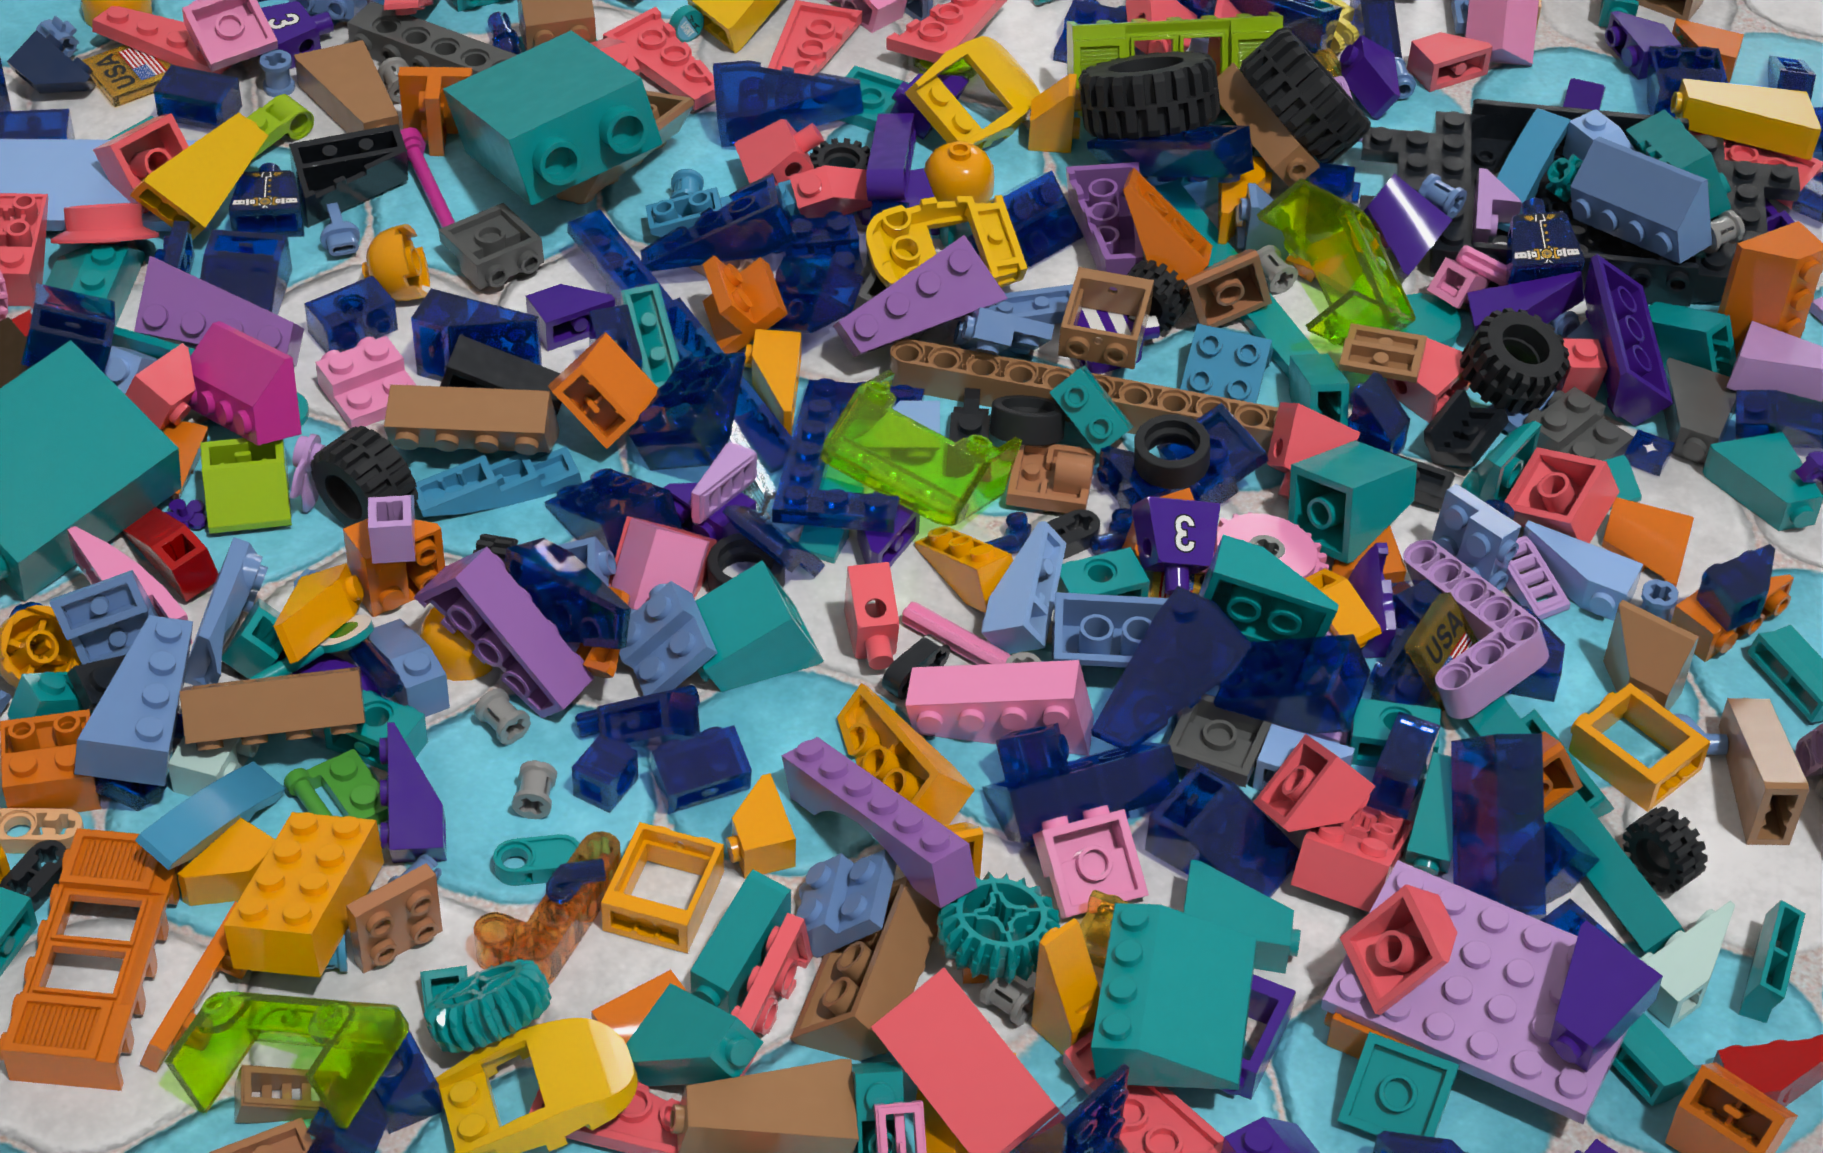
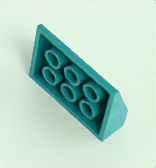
(1173, 999)

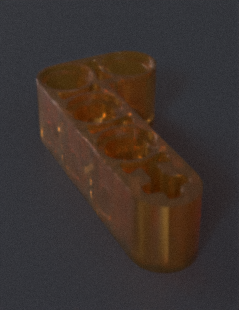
(553, 927)

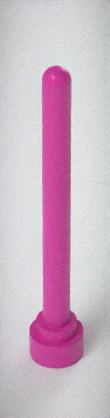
(415, 149)

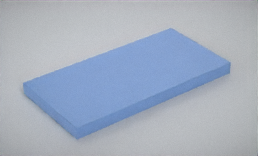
(66, 173)

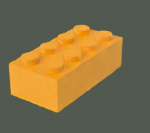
(300, 893)

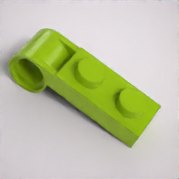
(282, 117)

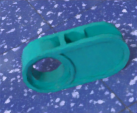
(542, 854)

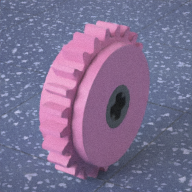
(1279, 537)

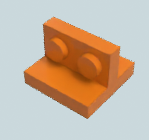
(425, 102)
(741, 302)

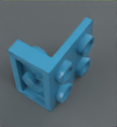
(1226, 363)

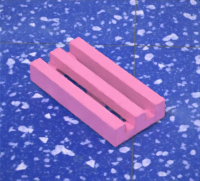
(898, 1110)

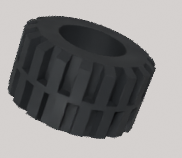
(1514, 360)
(357, 468)

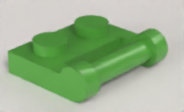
(346, 782)

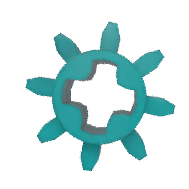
(1561, 176)

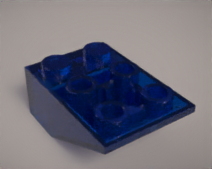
(249, 266)
(66, 316)
(446, 316)
(691, 413)
(605, 501)
(1300, 683)
(1222, 827)
(1086, 1121)

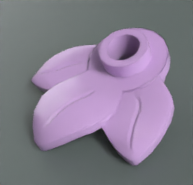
(302, 481)

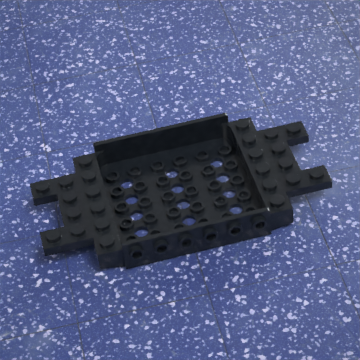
(1485, 139)

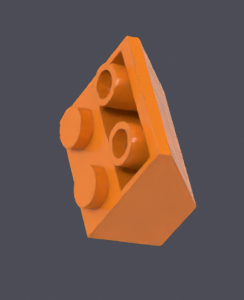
(604, 390)
(395, 583)
(40, 763)
(1727, 1116)

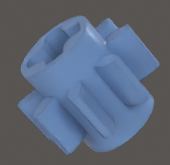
(62, 32)

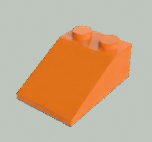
(1164, 231)

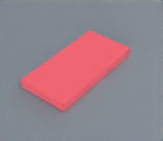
(964, 1067)

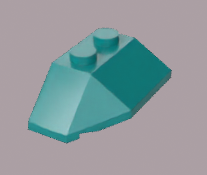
(99, 272)

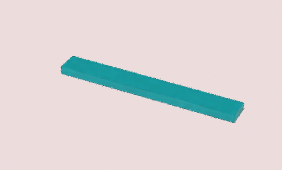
(1267, 322)
(1614, 874)

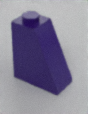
(1600, 997)

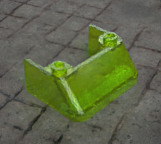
(1344, 258)
(908, 460)
(354, 1036)

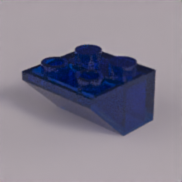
(1671, 64)
(1041, 217)
(814, 293)

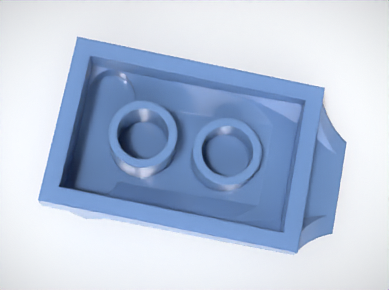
(232, 593)

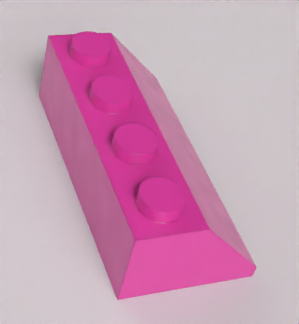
(245, 385)

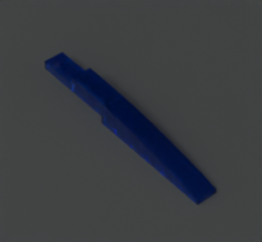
(624, 271)

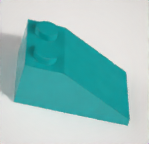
(1265, 594)

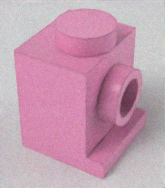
(1454, 282)

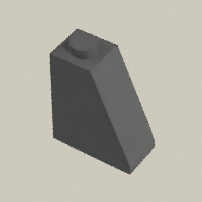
(1699, 409)

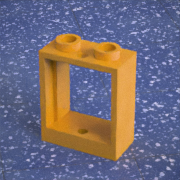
(1619, 768)
(652, 920)

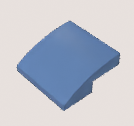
(103, 616)

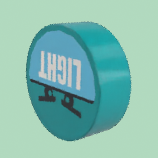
(687, 23)

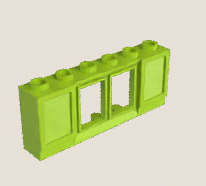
(1108, 40)

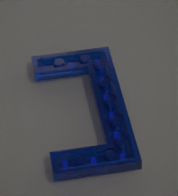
(800, 490)

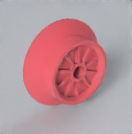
(103, 224)

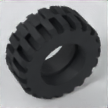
(1149, 95)
(1305, 96)

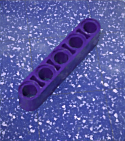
(891, 157)

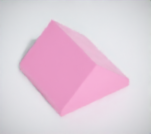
(1506, 26)
(656, 557)

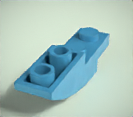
(685, 210)

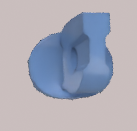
(339, 236)

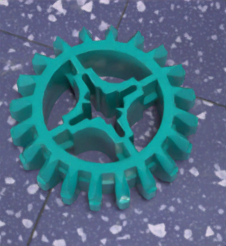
(997, 928)
(487, 1006)

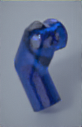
(1117, 533)
(1015, 534)
(571, 876)

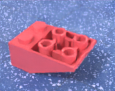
(22, 244)
(1352, 857)

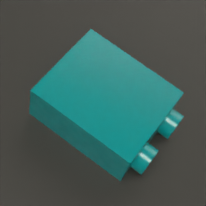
(553, 117)
(71, 459)

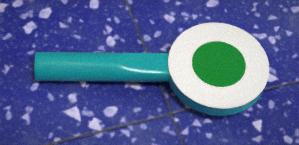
(343, 639)

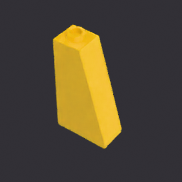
(734, 20)
(1750, 115)
(202, 175)

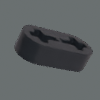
(1078, 539)
(925, 653)
(31, 876)

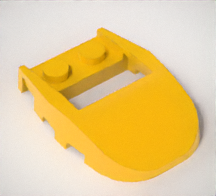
(1001, 76)
(901, 239)
(580, 1073)

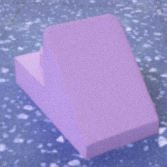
(1491, 205)

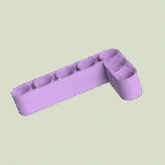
(1509, 636)

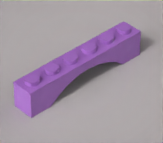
(925, 850)

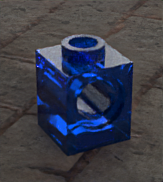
(1032, 752)
(605, 773)

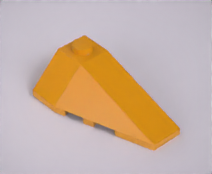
(901, 756)

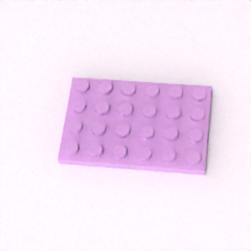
(1488, 1003)

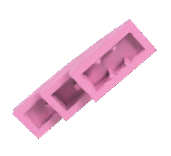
(102, 561)

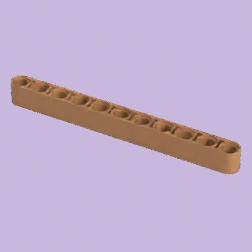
(949, 370)

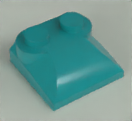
(1503, 464)

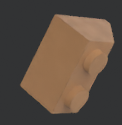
(551, 18)

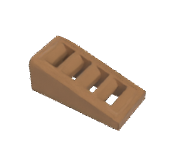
(269, 1109)

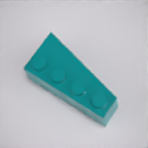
(1671, 143)

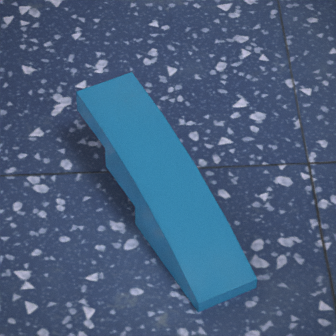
(1532, 155)
(483, 486)
(208, 814)

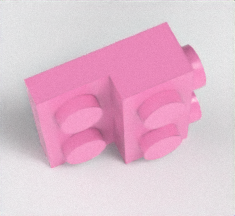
(228, 30)
(361, 379)
(1090, 857)

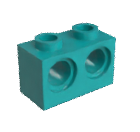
(1091, 409)

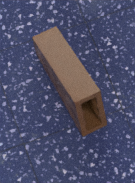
(346, 86)
(1267, 132)
(1763, 771)
(771, 1112)

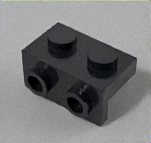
(1463, 433)

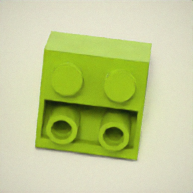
(245, 485)

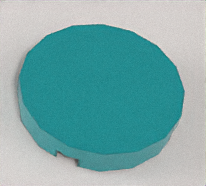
(1434, 319)

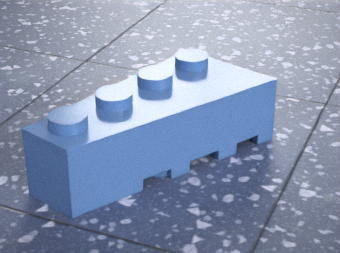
(138, 713)

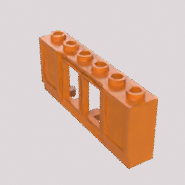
(76, 1033)

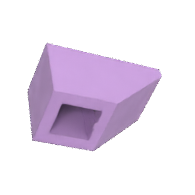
(391, 528)

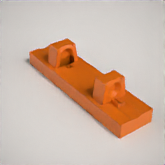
(181, 1013)

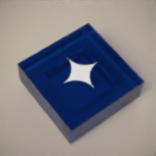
(1649, 452)

